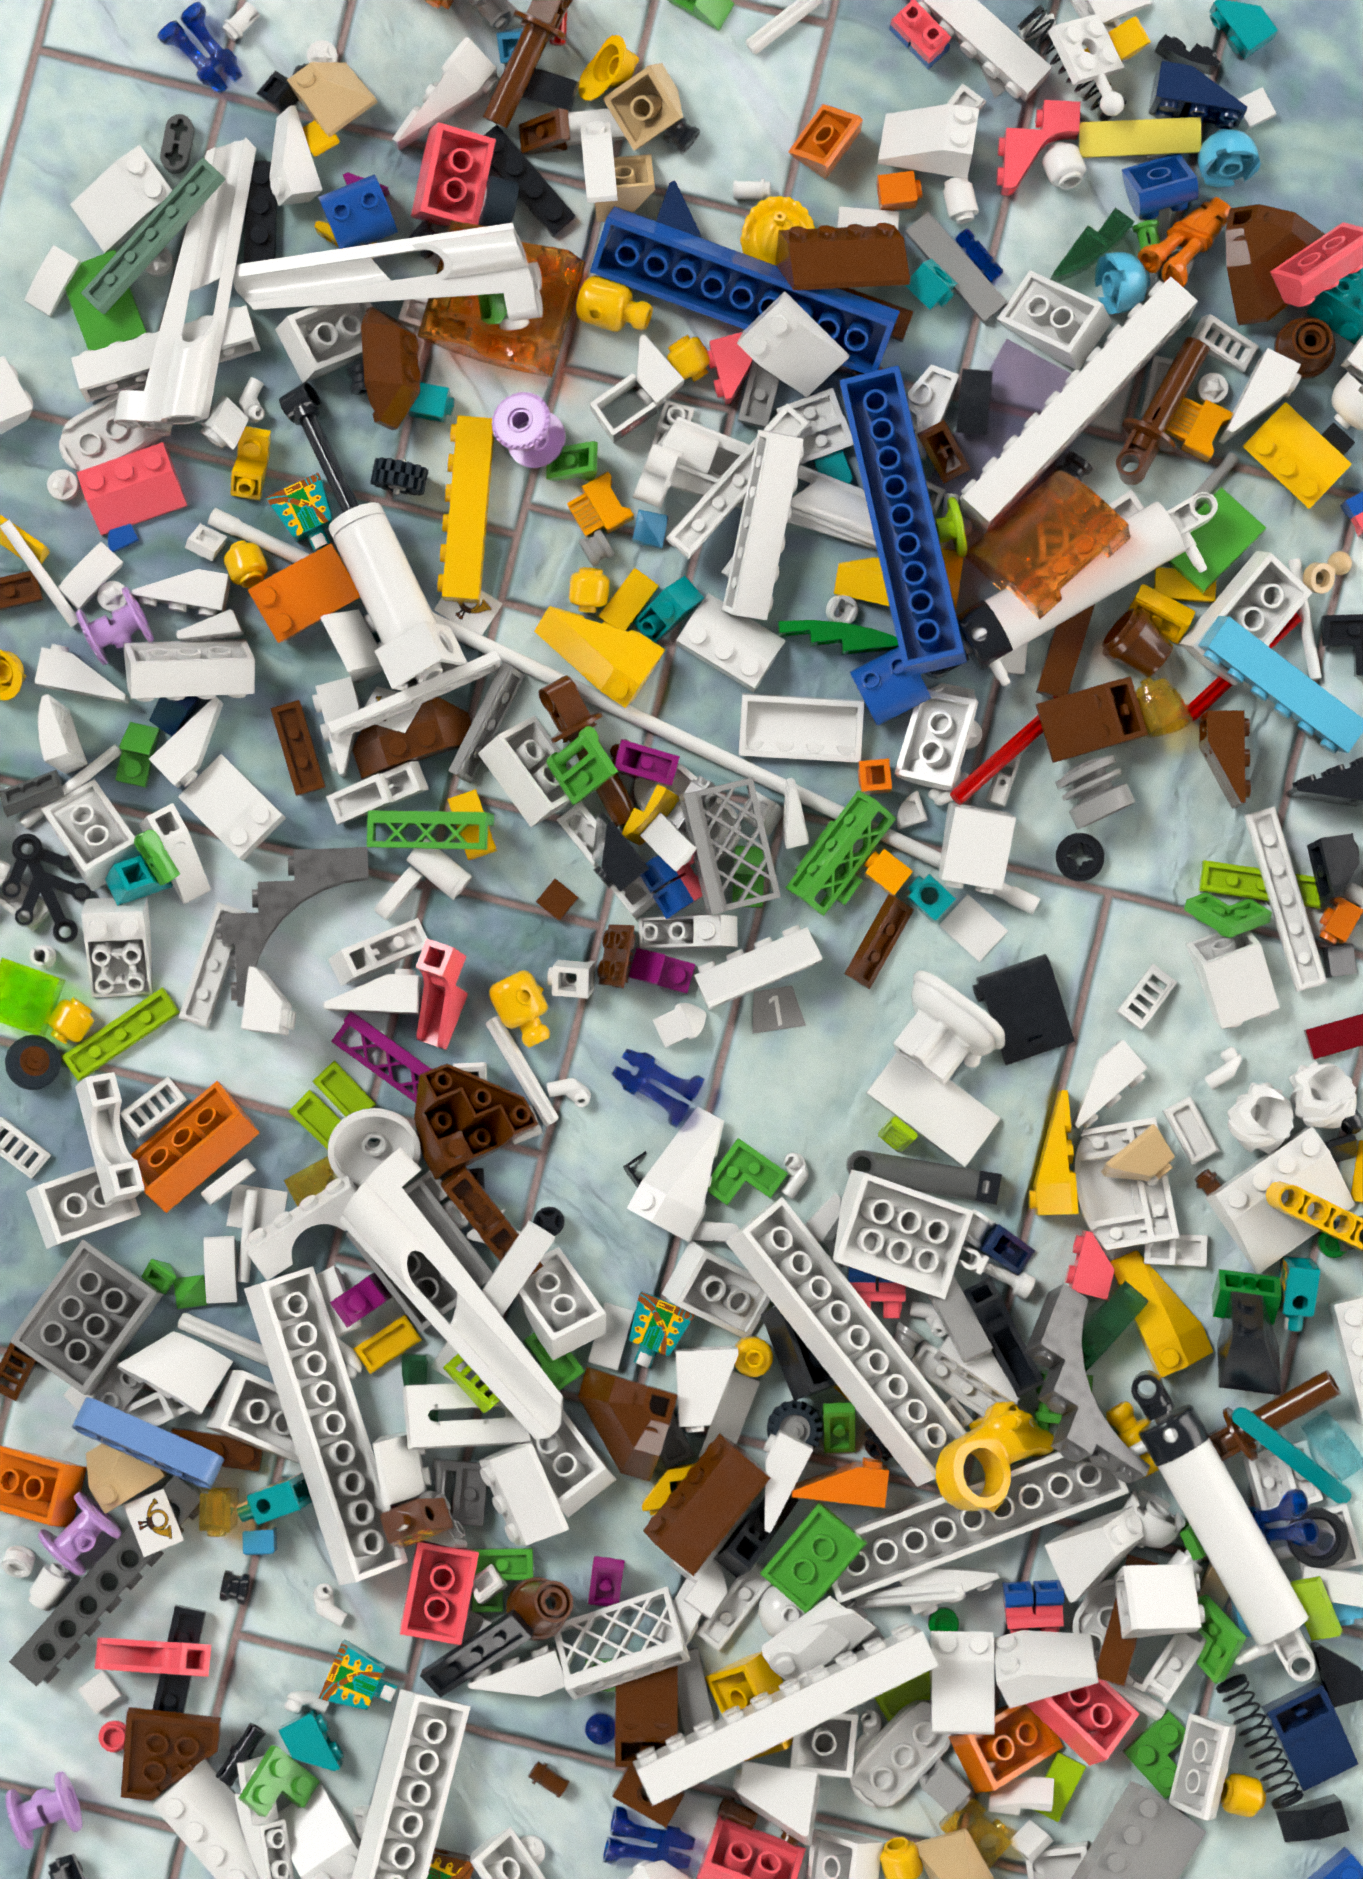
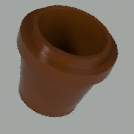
(1313, 359)
(1137, 643)
(529, 1602)

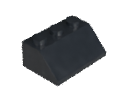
(799, 1365)

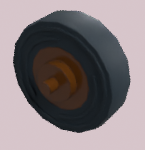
(32, 1062)

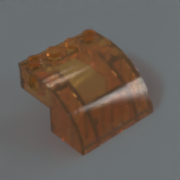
(458, 327)
(1048, 541)

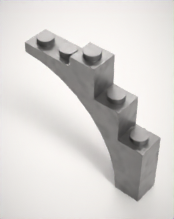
(313, 873)
(1066, 1390)

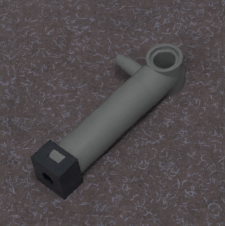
(932, 1176)

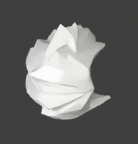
(1323, 1095)
(1261, 1118)

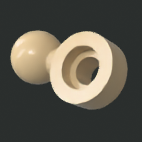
(1321, 576)

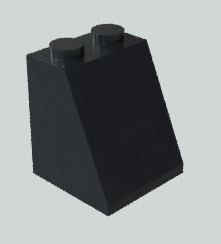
(1248, 1347)

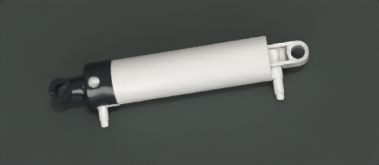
(1004, 623)
(1223, 1527)

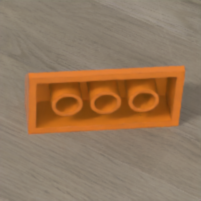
(193, 1146)

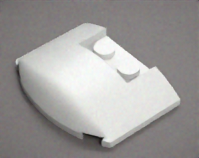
(1120, 1209)

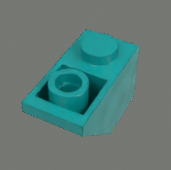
(1244, 25)
(668, 609)
(133, 880)
(309, 1741)

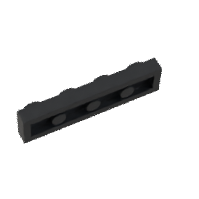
(533, 188)
(260, 216)
(477, 1653)
(174, 1689)

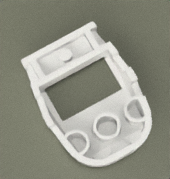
(1171, 1665)

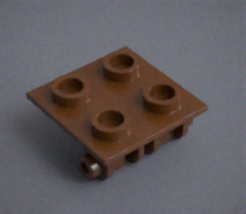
(617, 943)

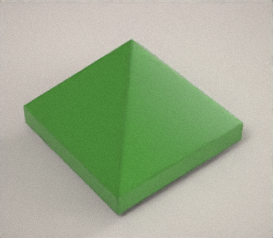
(159, 1275)
(190, 1291)

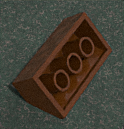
(842, 257)
(706, 1504)

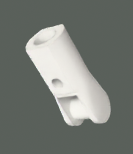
(1002, 784)
(714, 1231)

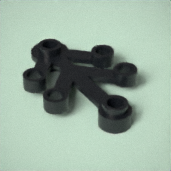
(43, 883)

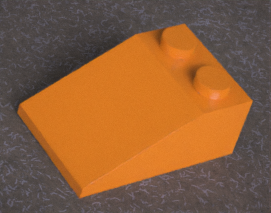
(304, 593)
(853, 1483)
(39, 1486)
(1015, 1747)

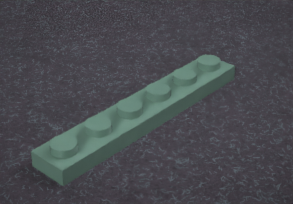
(153, 236)

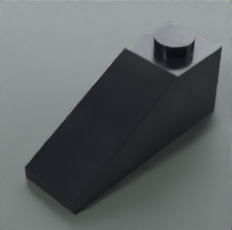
(750, 1538)

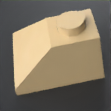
(331, 94)
(645, 105)
(633, 184)
(1142, 1158)
(117, 1476)
(952, 1857)

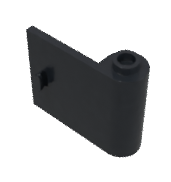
(1025, 1005)

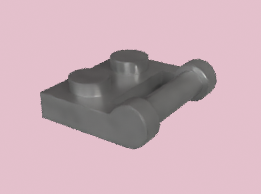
(469, 1489)

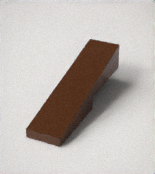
(1063, 655)
(481, 1212)
(1117, 1652)

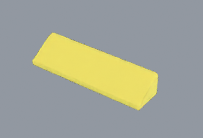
(1140, 137)

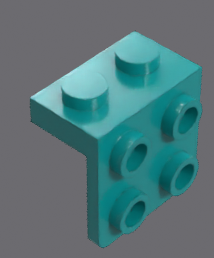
(1342, 307)

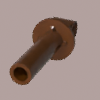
(540, 25)
(1148, 434)
(570, 717)
(1277, 1413)

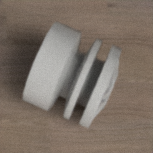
(1095, 791)

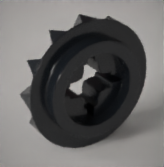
(1091, 848)

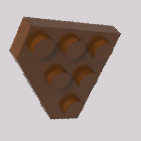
(164, 1749)

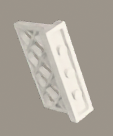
(632, 1665)

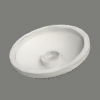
(356, 1156)

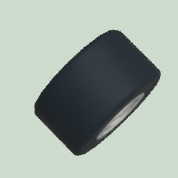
(499, 202)

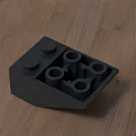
(1335, 785)

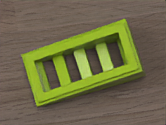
(897, 1134)
(476, 1395)

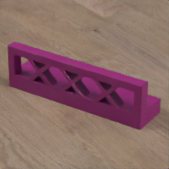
(388, 1045)

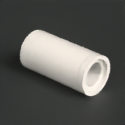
(440, 870)

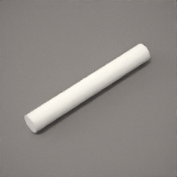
(247, 1228)

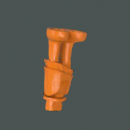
(1193, 234)

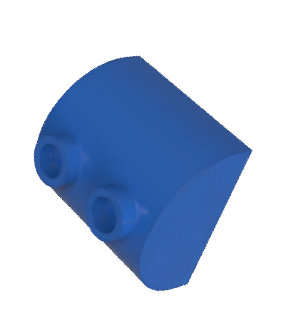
(1160, 186)
(358, 213)
(887, 687)

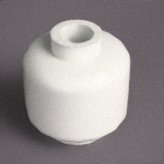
(1064, 165)

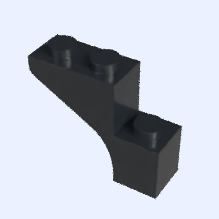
(1003, 1336)

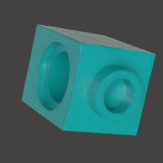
(932, 285)
(432, 403)
(944, 898)

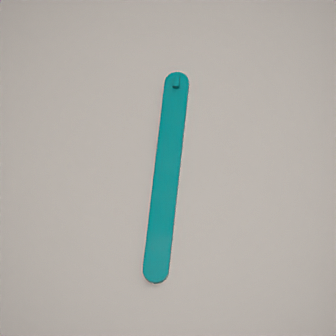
(1291, 1455)

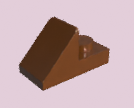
(545, 133)

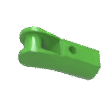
(156, 856)

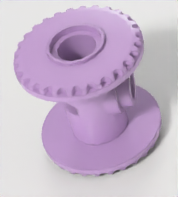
(528, 430)
(117, 629)
(79, 1534)
(43, 1809)

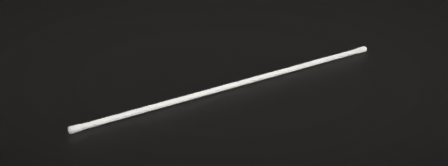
(1013, 895)

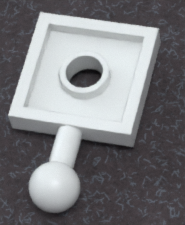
(1087, 66)
(1352, 1554)

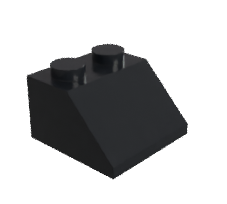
(614, 856)

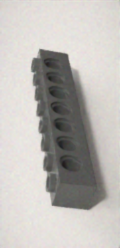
(30, 1659)

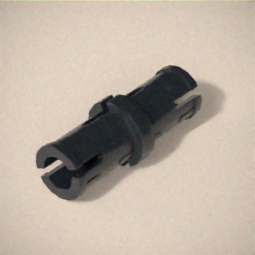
(240, 1752)

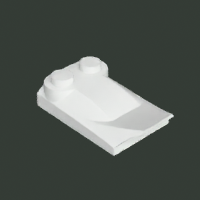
(938, 738)
(815, 1639)

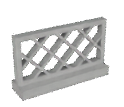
(704, 856)

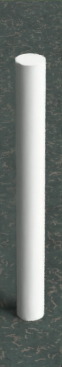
(39, 572)
(1306, 627)
(75, 782)

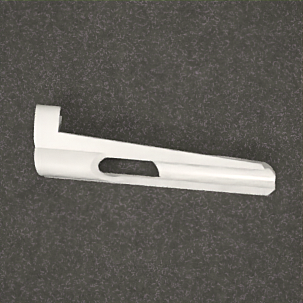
(474, 264)
(181, 371)
(696, 457)
(392, 1227)

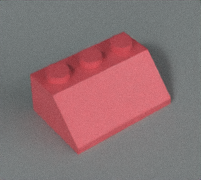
(452, 176)
(1320, 265)
(132, 488)
(438, 1592)
(1088, 1719)
(748, 1854)

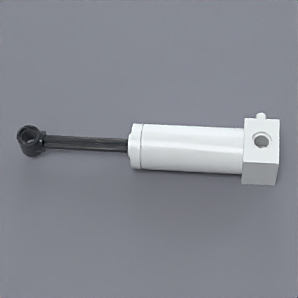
(412, 640)

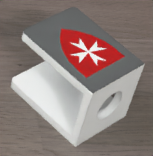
(611, 395)

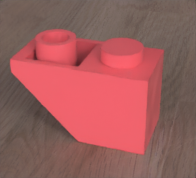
(730, 364)
(1092, 1269)

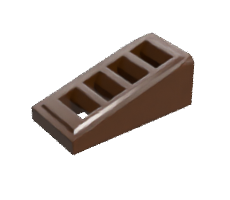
(26, 1372)

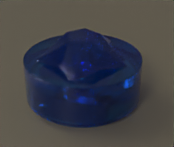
(600, 1728)

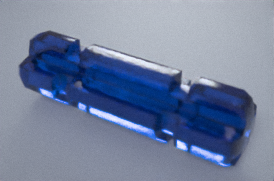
(979, 255)

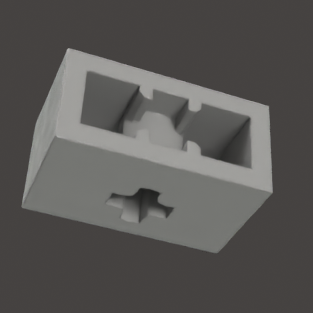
(946, 1786)

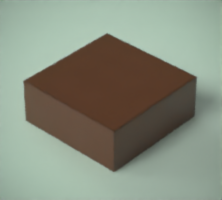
(557, 899)

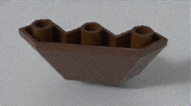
(1257, 243)
(465, 1118)
(628, 1418)

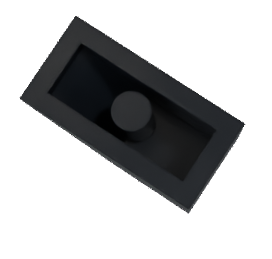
(1333, 864)
(1338, 1676)
(1313, 1819)

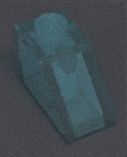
(1333, 1445)

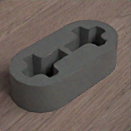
(184, 145)

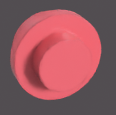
(112, 1736)

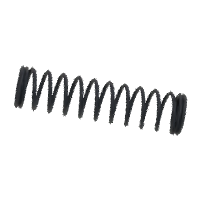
(1035, 13)
(1231, 1684)

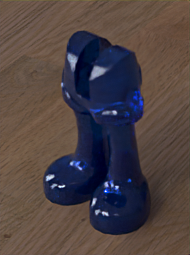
(193, 19)
(640, 1083)
(1291, 1507)
(670, 1836)

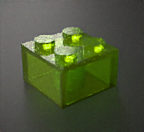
(27, 996)

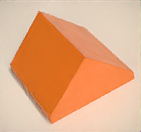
(826, 139)

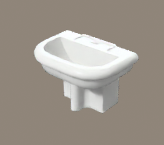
(945, 1028)

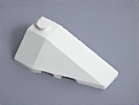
(463, 82)
(679, 1180)

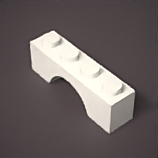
(115, 1167)
(273, 1245)

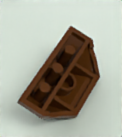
(389, 367)
(433, 731)

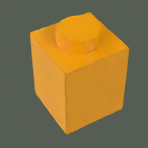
(887, 871)

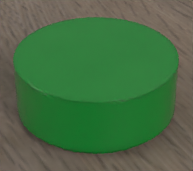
(1329, 1246)
(943, 1620)

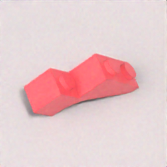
(1021, 146)
(441, 997)
(153, 1657)

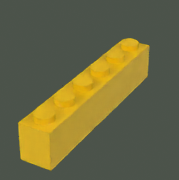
(468, 509)

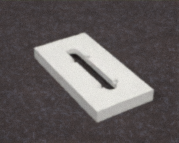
(428, 1434)

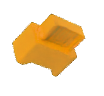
(1197, 426)
(599, 507)

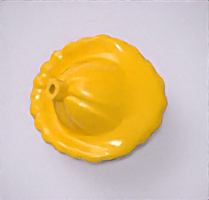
(765, 220)

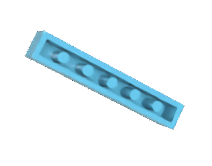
(1282, 684)

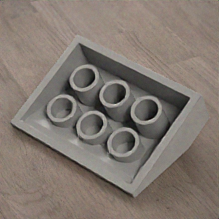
(421, 1270)
(86, 1318)
(1141, 1840)

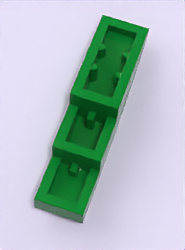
(853, 638)

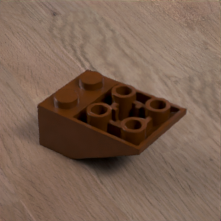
(1091, 719)
(1223, 747)
(645, 1714)

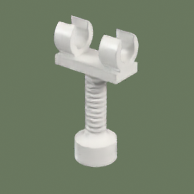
(979, 1263)

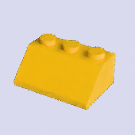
(1297, 455)
(742, 1681)

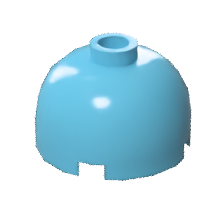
(1228, 157)
(1122, 281)

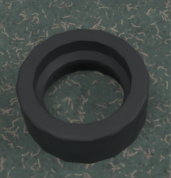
(1338, 1548)

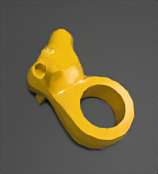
(997, 1441)

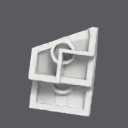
(179, 1369)

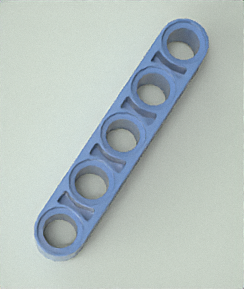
(148, 1443)

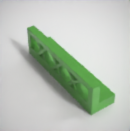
(431, 818)
(837, 848)

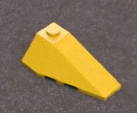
(865, 581)
(606, 656)
(1054, 1181)
(1165, 1324)

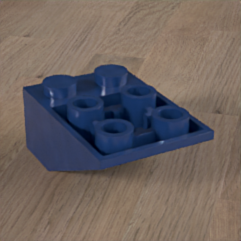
(1188, 93)
(1310, 1734)

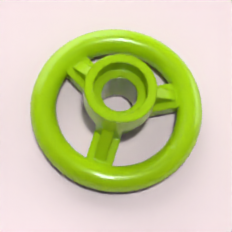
(953, 527)

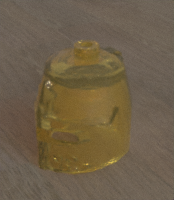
(1162, 707)

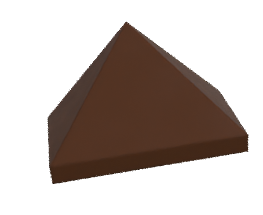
(943, 451)

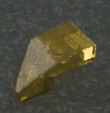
(310, 1180)

